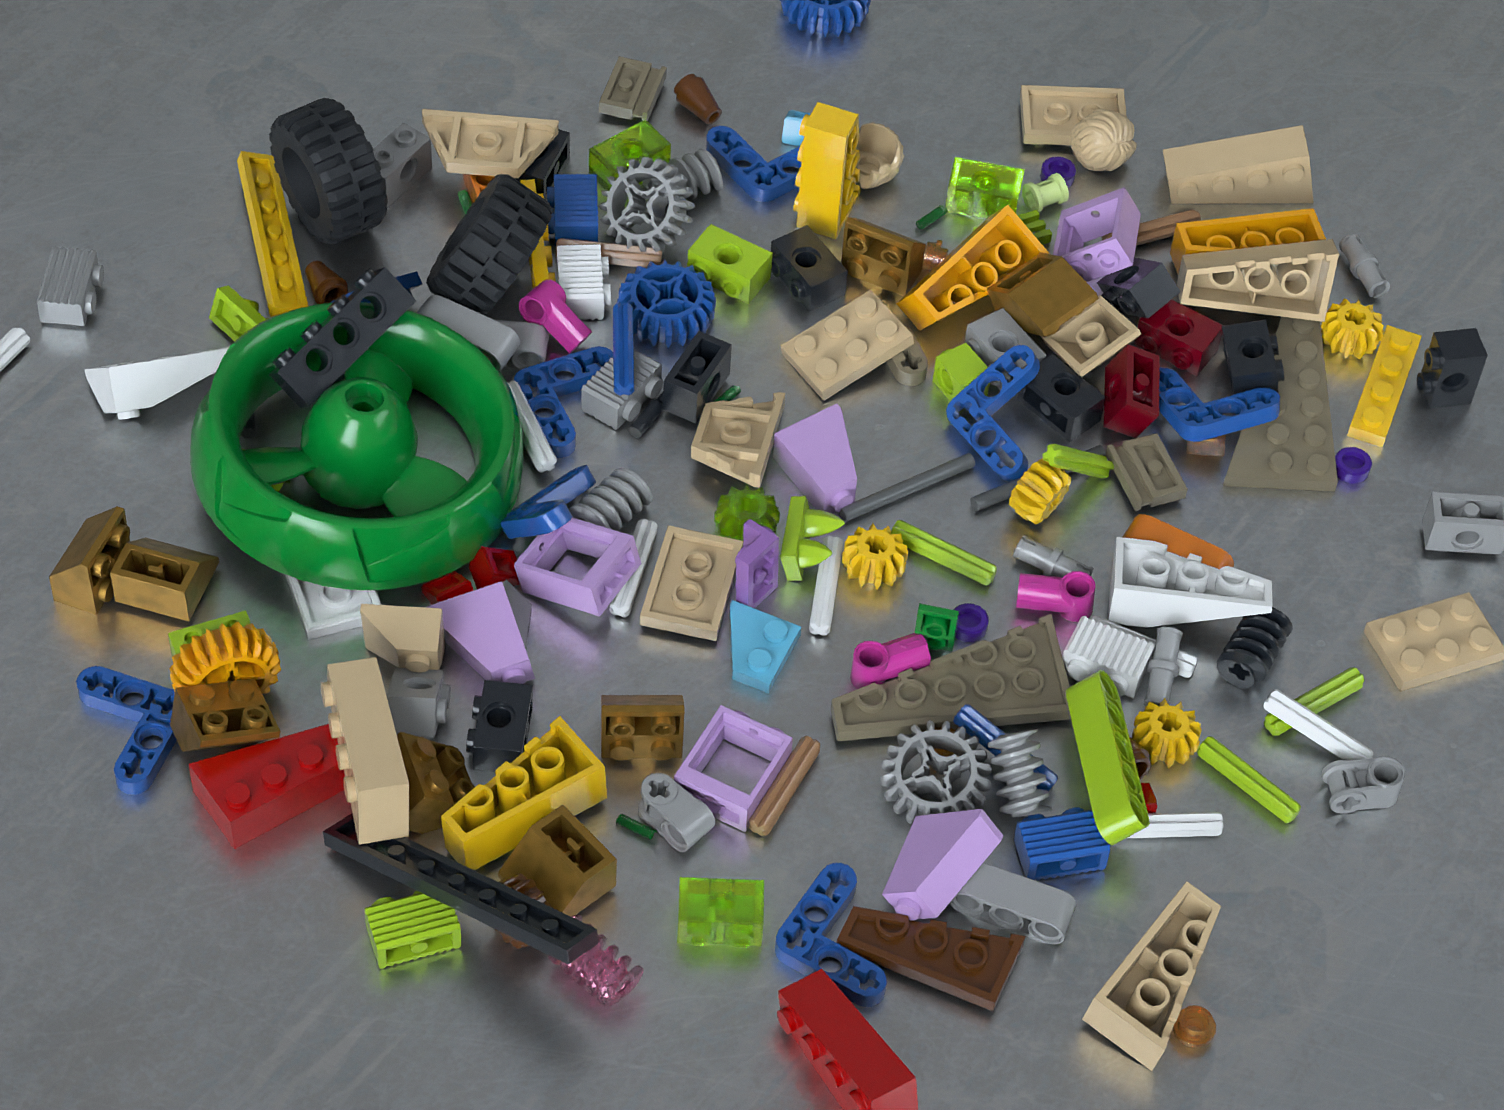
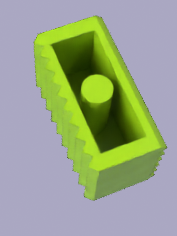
(410, 928)

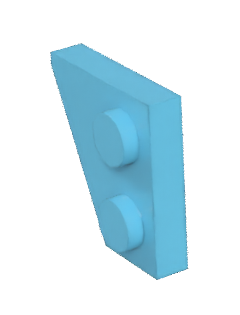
(759, 645)

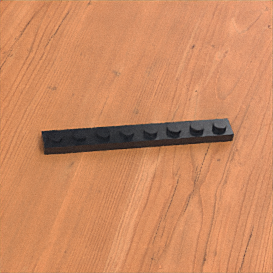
(468, 892)

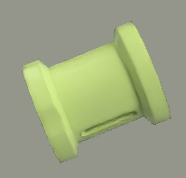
(1045, 193)

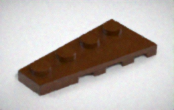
(949, 959)

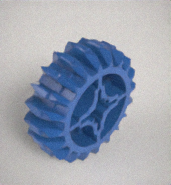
(826, 15)
(675, 302)

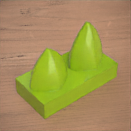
(234, 313)
(801, 525)

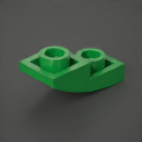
(937, 626)

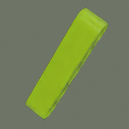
(1107, 758)

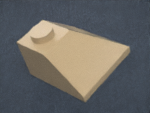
(1092, 337)
(405, 635)

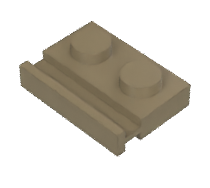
(632, 89)
(1146, 472)

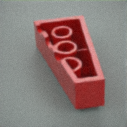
(267, 782)
(845, 1047)

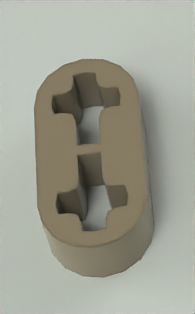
(916, 359)

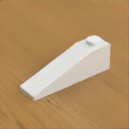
(145, 383)
(1168, 589)

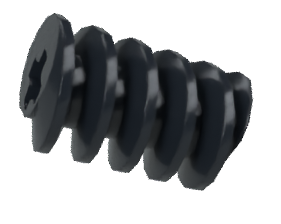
(1253, 648)

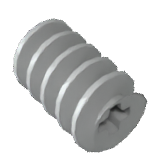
(699, 170)
(614, 500)
(1019, 774)

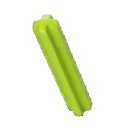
(1077, 461)
(945, 553)
(1320, 697)
(1249, 779)

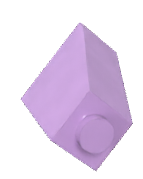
(819, 459)
(486, 634)
(939, 860)

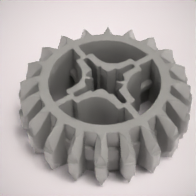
(627, 185)
(950, 767)

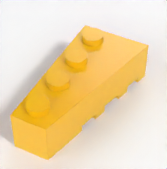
(827, 169)
(541, 779)

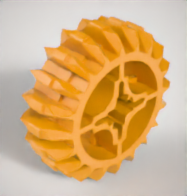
(227, 656)

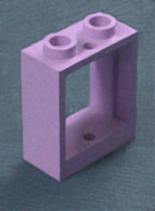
(1080, 225)
(592, 594)
(723, 800)

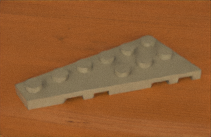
(1298, 444)
(1005, 680)

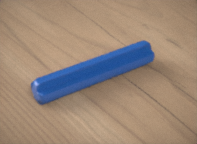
(623, 349)
(986, 731)

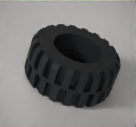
(328, 170)
(490, 245)

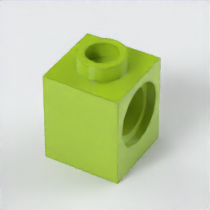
(957, 369)

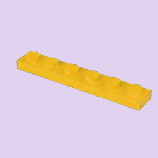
(271, 233)

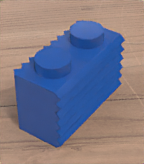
(574, 207)
(1060, 844)

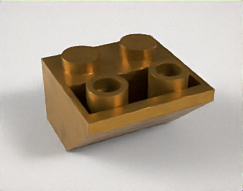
(881, 256)
(1042, 294)
(84, 569)
(162, 577)
(221, 715)
(642, 726)
(435, 780)
(563, 862)

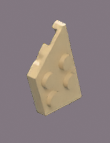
(487, 142)
(738, 436)

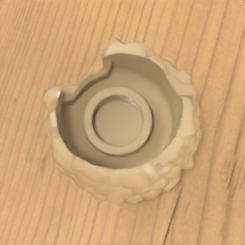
(1103, 140)
(879, 155)

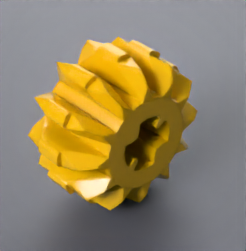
(1352, 328)
(1039, 491)
(874, 556)
(1167, 732)

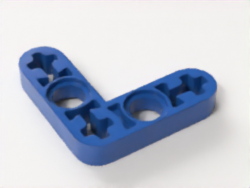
(761, 179)
(550, 388)
(983, 407)
(1205, 421)
(548, 507)
(148, 715)
(817, 946)

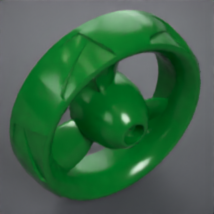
(360, 455)

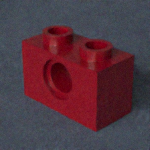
(1180, 336)
(1131, 391)

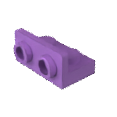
(756, 564)

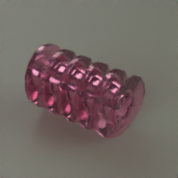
(602, 973)

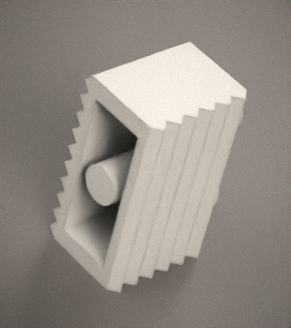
(581, 277)
(1107, 649)

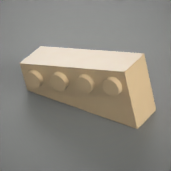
(1242, 169)
(1265, 280)
(367, 750)
(1149, 987)

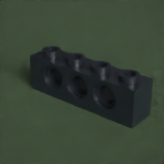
(389, 304)

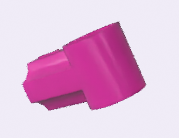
(548, 307)
(1058, 594)
(888, 659)

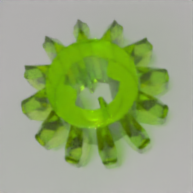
(741, 506)

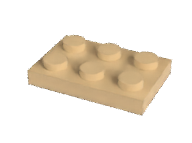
(1053, 111)
(847, 344)
(691, 583)
(1434, 641)

